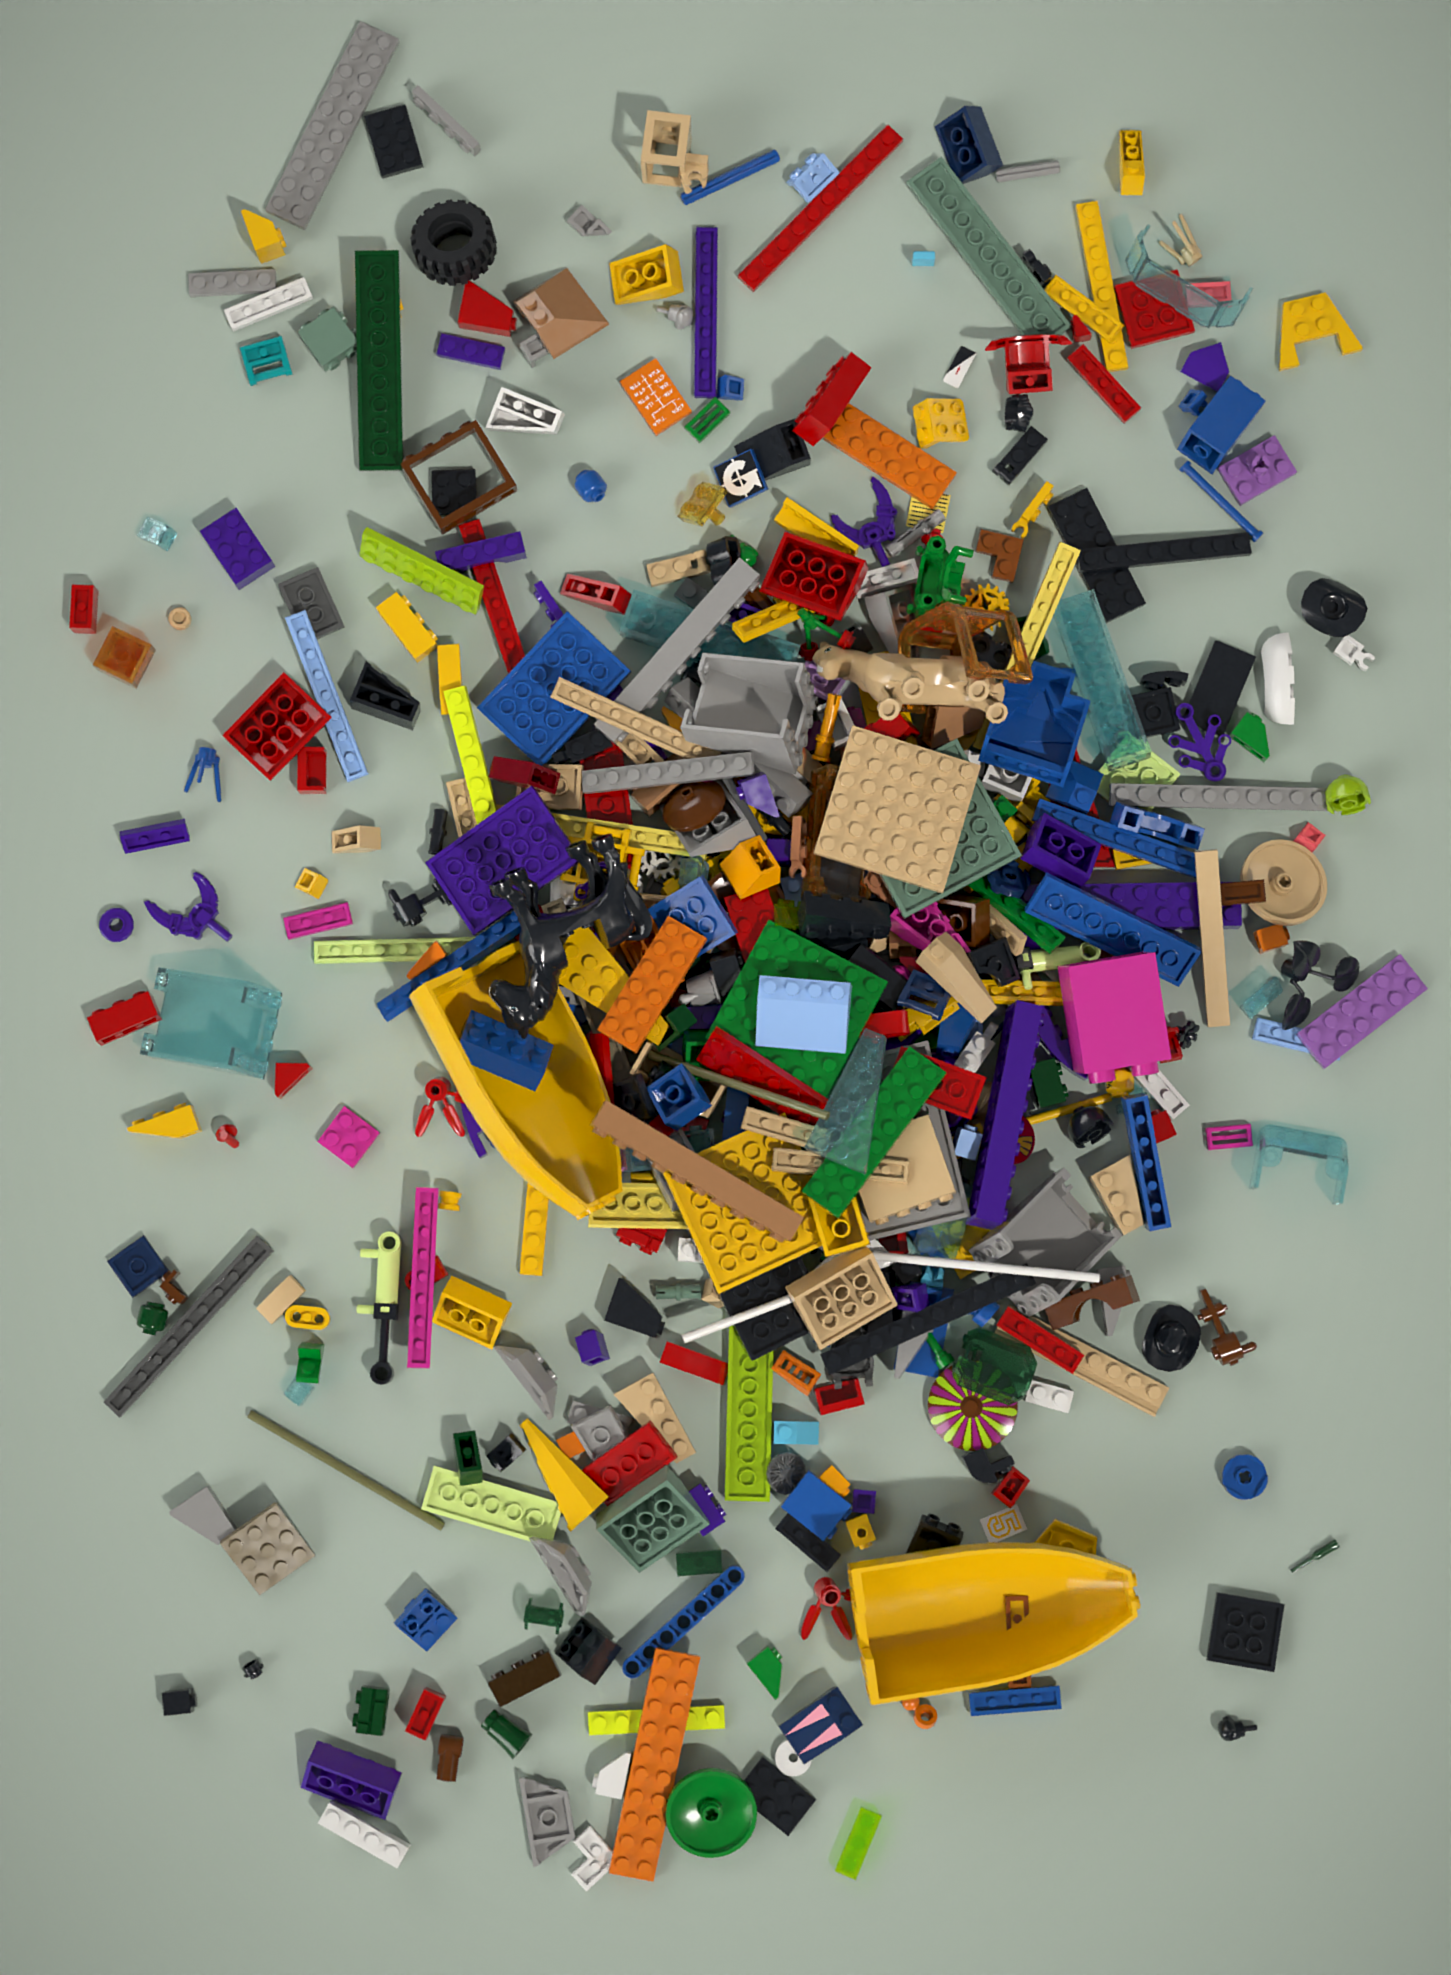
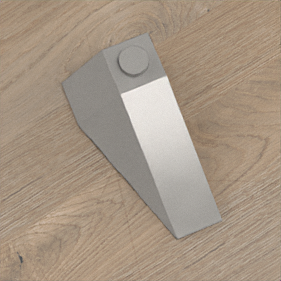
(889, 615)

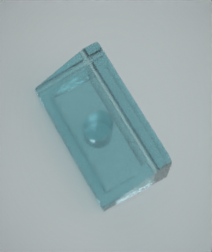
(1262, 998)

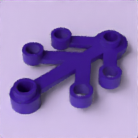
(1202, 745)

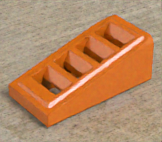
(430, 957)
(800, 1366)

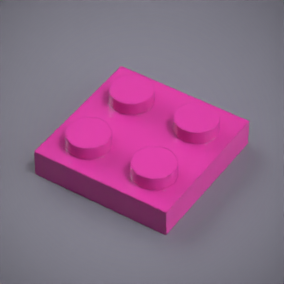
(348, 1137)

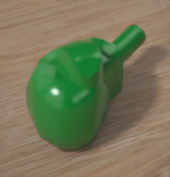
(748, 553)

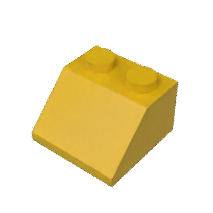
(265, 238)

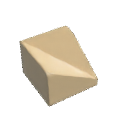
(710, 1294)

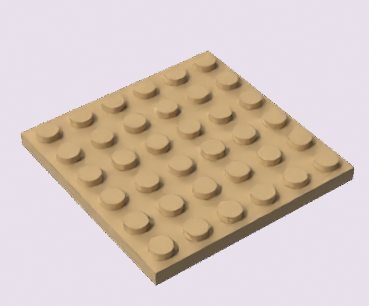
(897, 809)

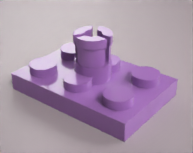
(1257, 470)

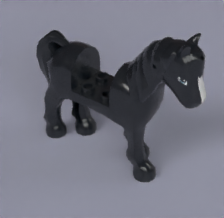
(609, 907)

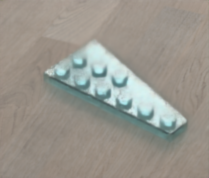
(852, 1107)

